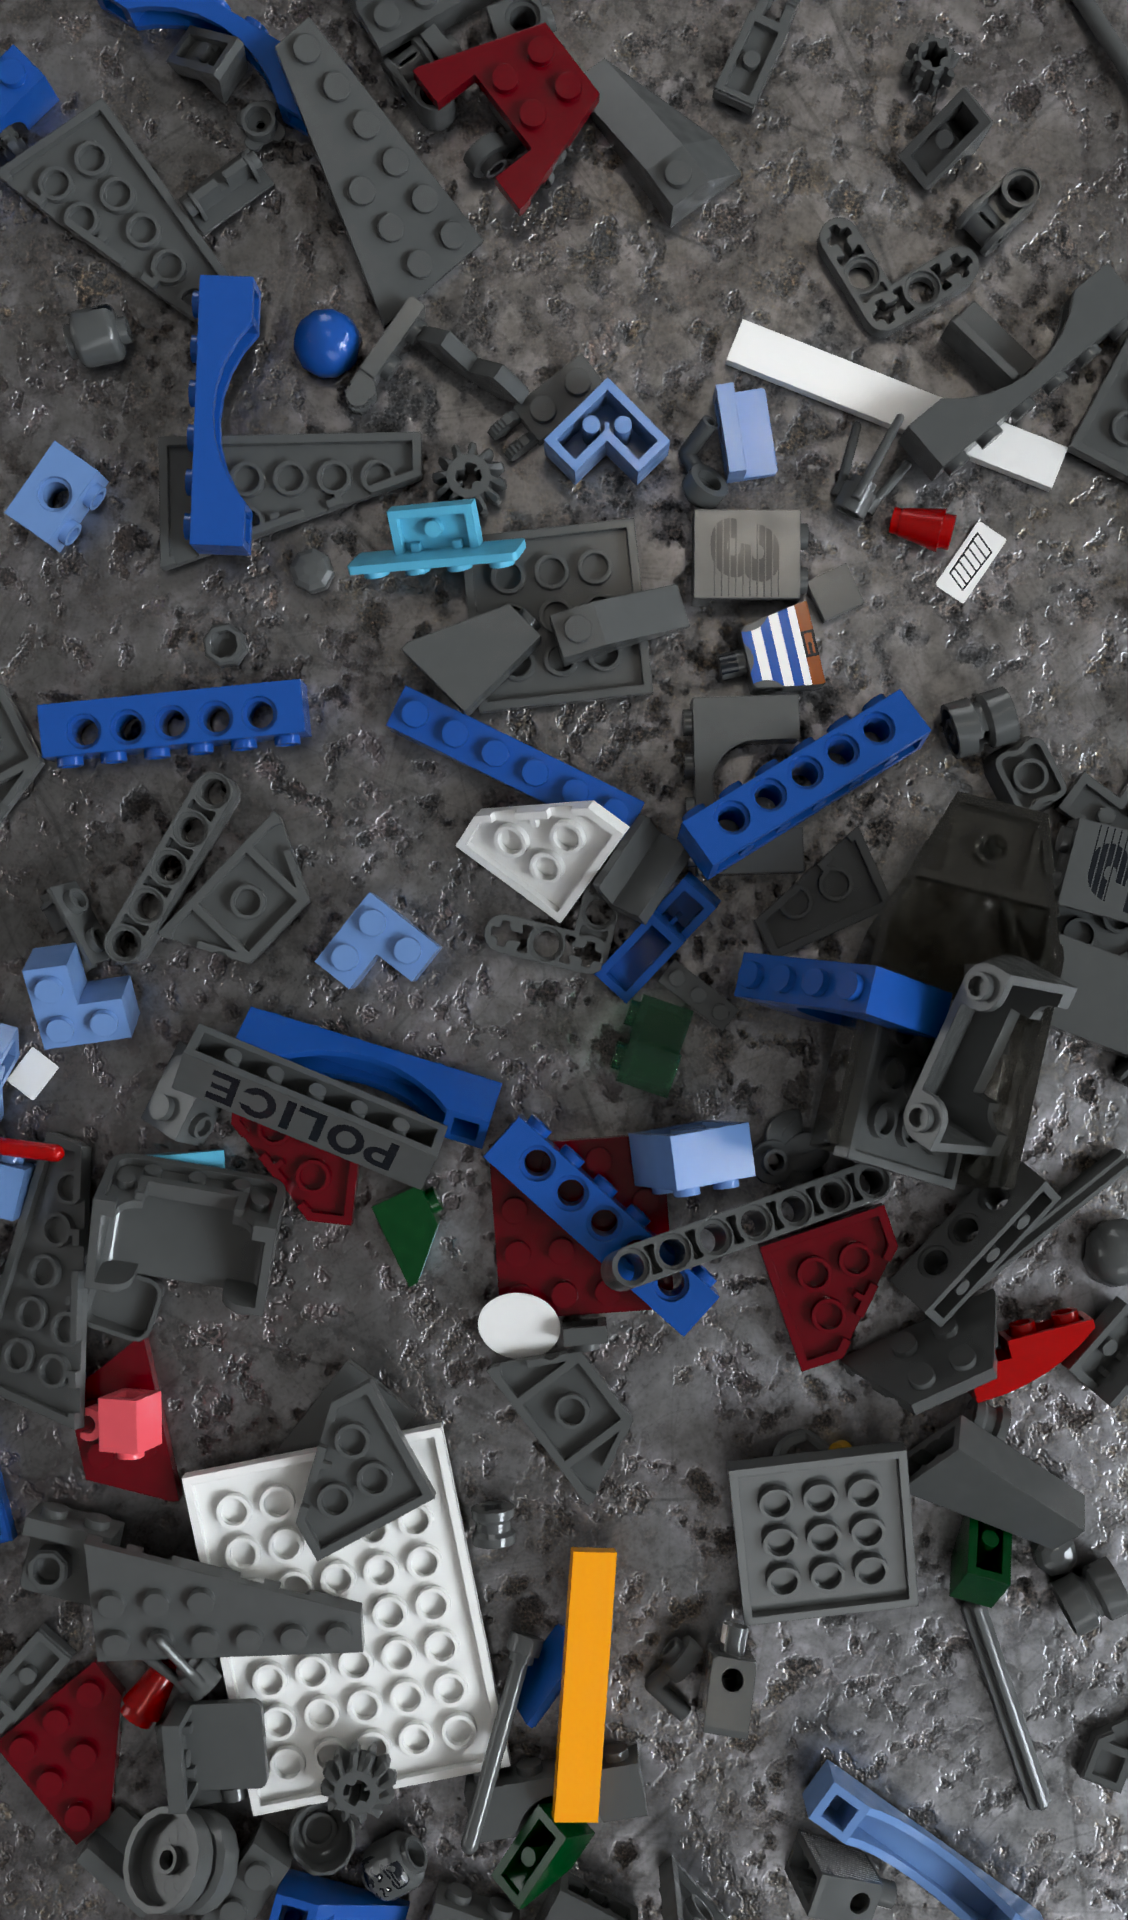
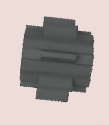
(930, 64)

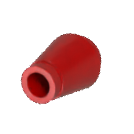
(924, 526)
(147, 1698)

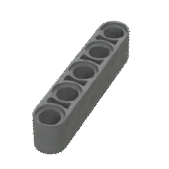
(153, 879)

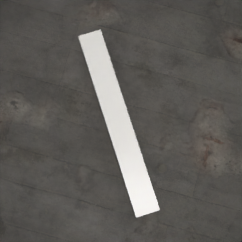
(881, 399)

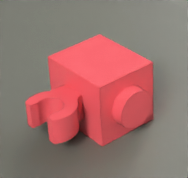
(126, 1422)

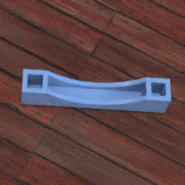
(875, 1826)

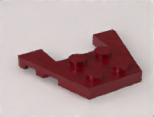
(534, 91)

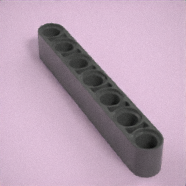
(727, 1227)

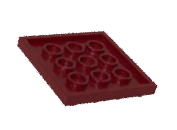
(544, 1259)

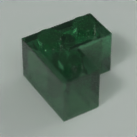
(652, 1045)

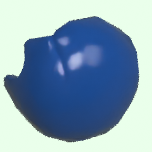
(327, 343)

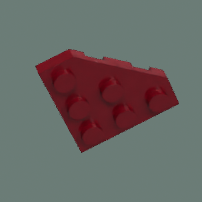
(314, 1178)
(828, 1280)
(72, 1749)

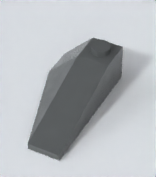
(662, 148)

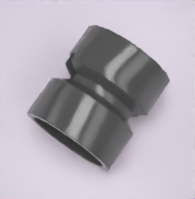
(986, 721)
(1091, 1596)

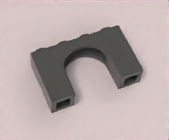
(726, 724)

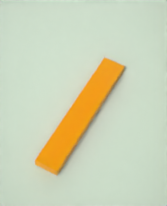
(584, 1685)

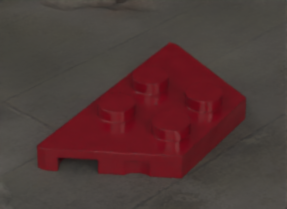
(156, 1471)

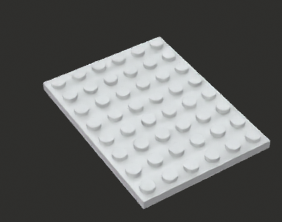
(425, 1664)

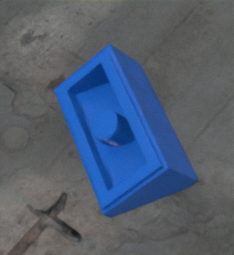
(543, 1679)

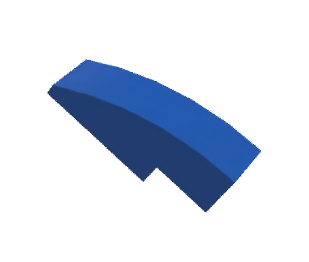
(659, 939)

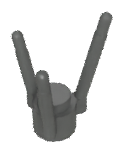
(856, 496)
(192, 1675)

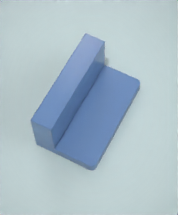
(744, 433)

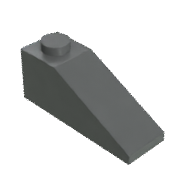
(617, 623)

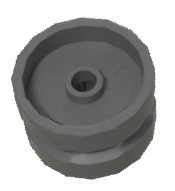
(180, 1861)

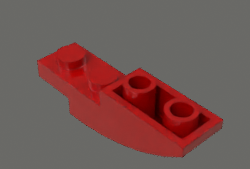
(1034, 1349)

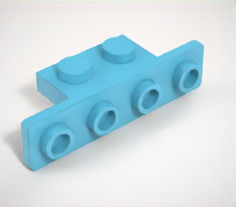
(436, 537)

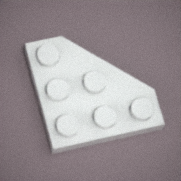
(544, 849)

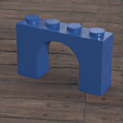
(830, 989)

